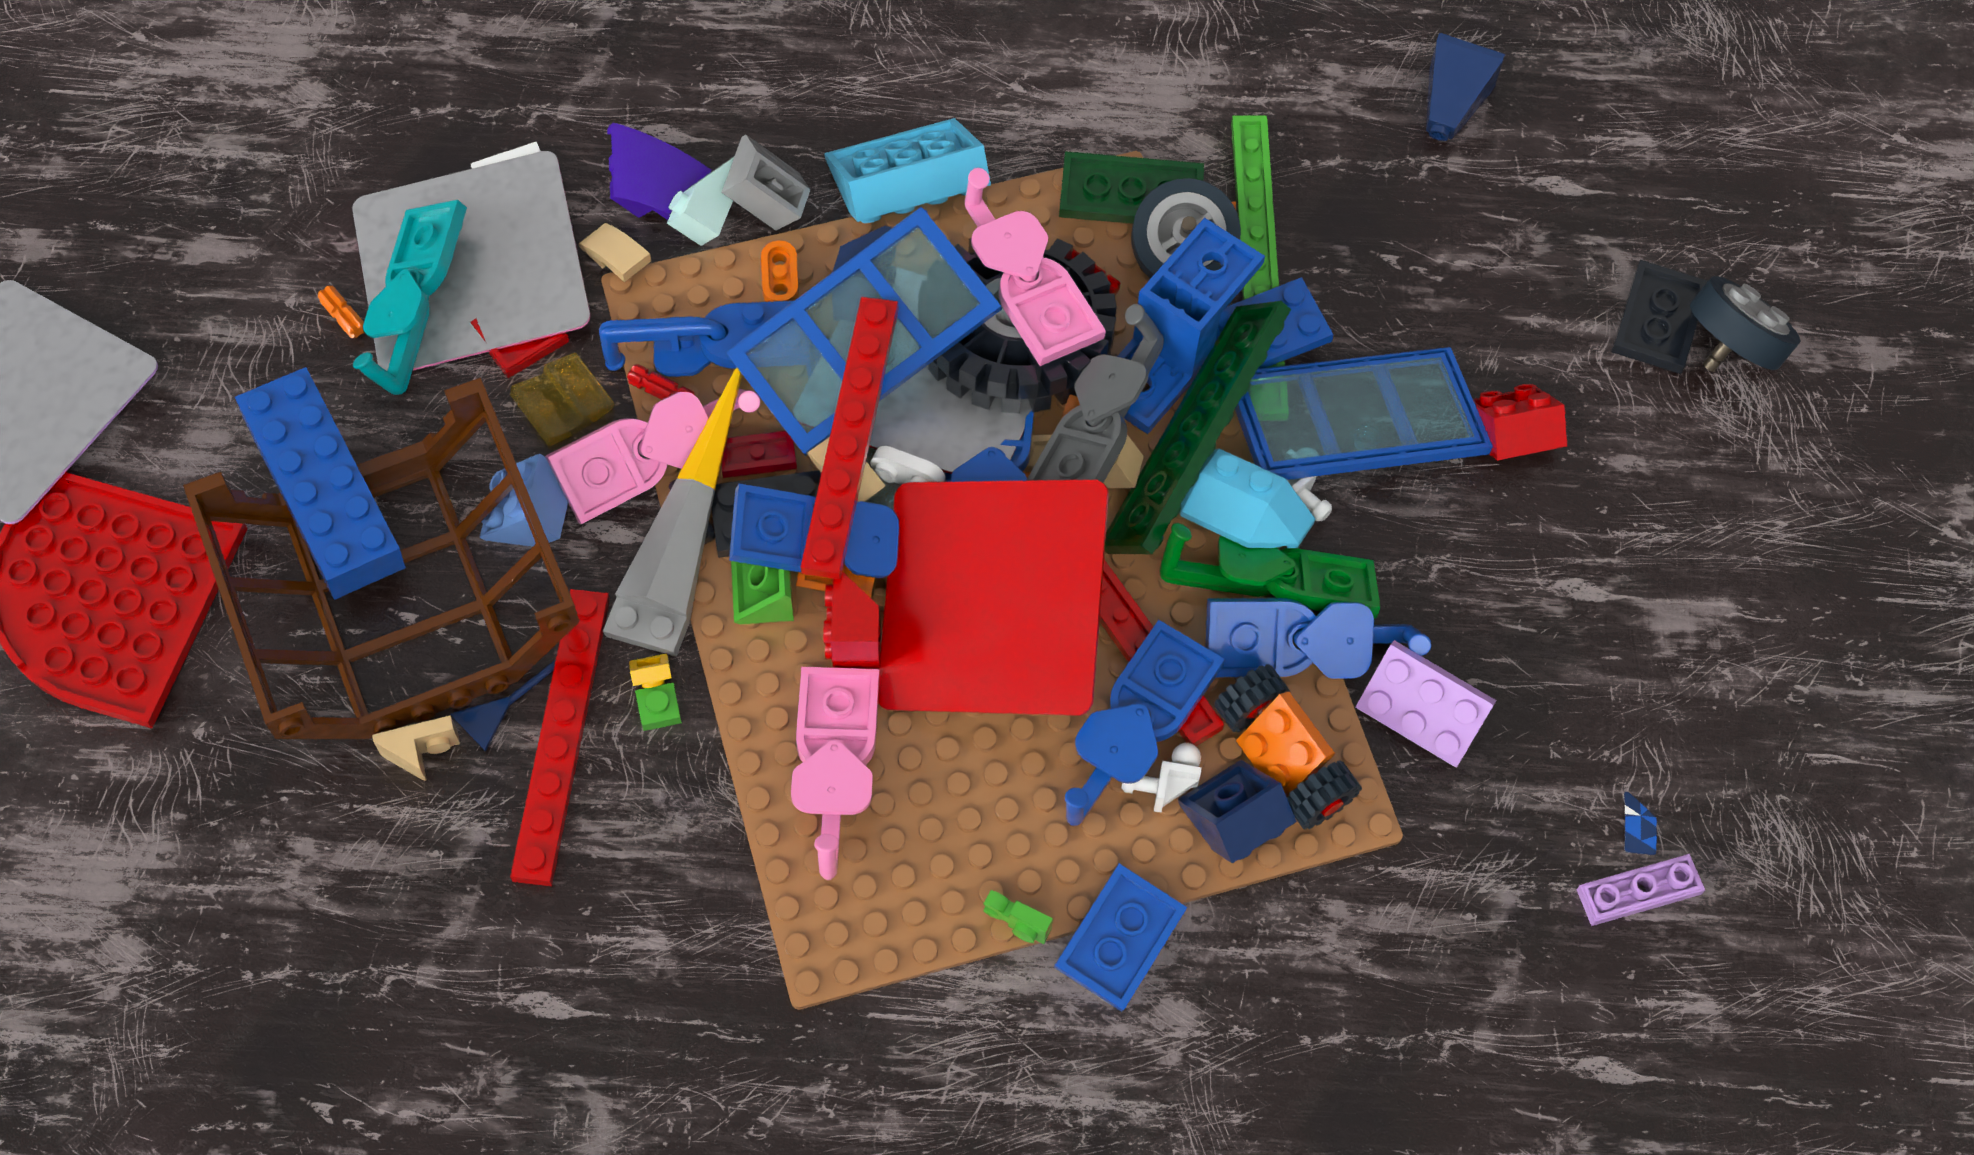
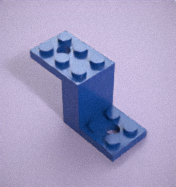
(1187, 308)

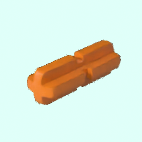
(338, 309)

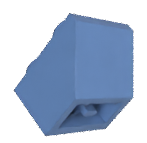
(507, 521)

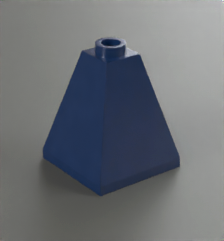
(1458, 84)

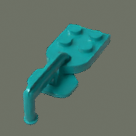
(414, 274)

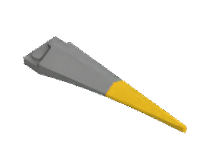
(660, 585)

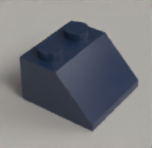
(1238, 810)

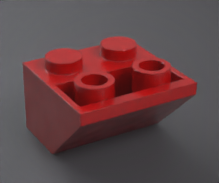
(1522, 421)
(851, 626)

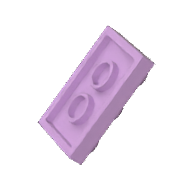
(1425, 703)

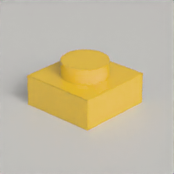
(650, 671)

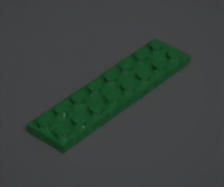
(1195, 428)

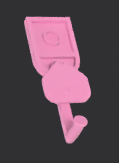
(1045, 311)
(606, 465)
(835, 746)

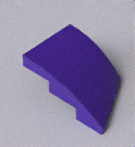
(648, 171)

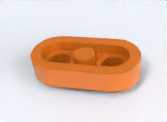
(779, 277)

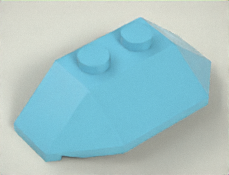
(1246, 504)

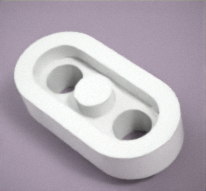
(901, 467)

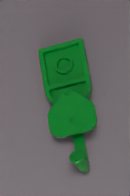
(1285, 573)

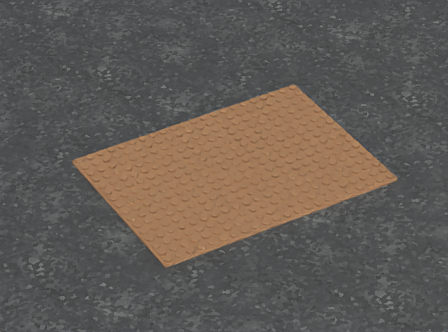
(960, 794)

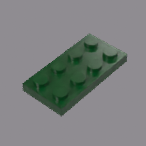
(1114, 186)

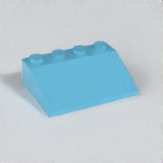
(906, 169)

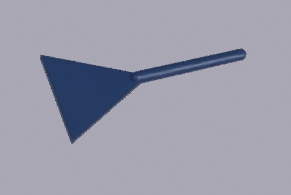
(483, 720)

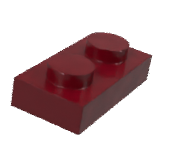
(758, 454)

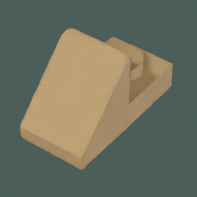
(406, 744)

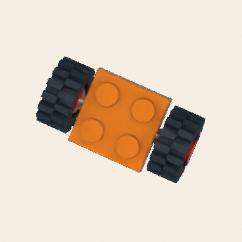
(1287, 745)

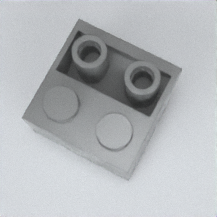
(765, 185)

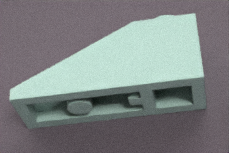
(702, 207)

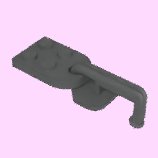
(1095, 431)

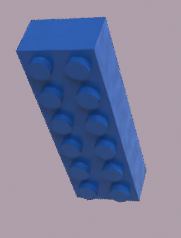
(320, 483)

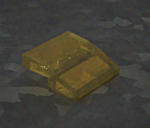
(562, 399)

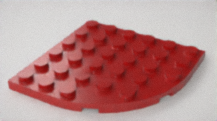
(106, 595)

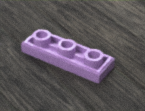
(1621, 897)

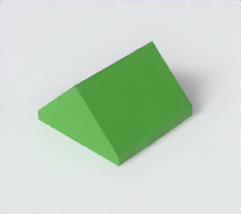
(761, 594)

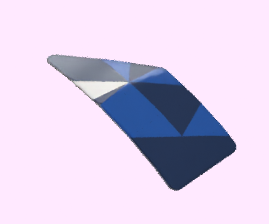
(1639, 827)

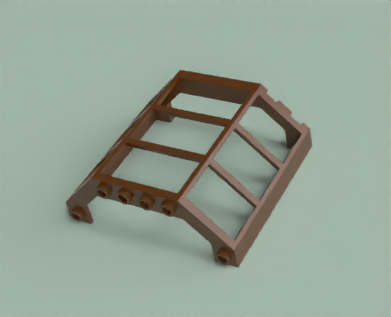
(470, 408)

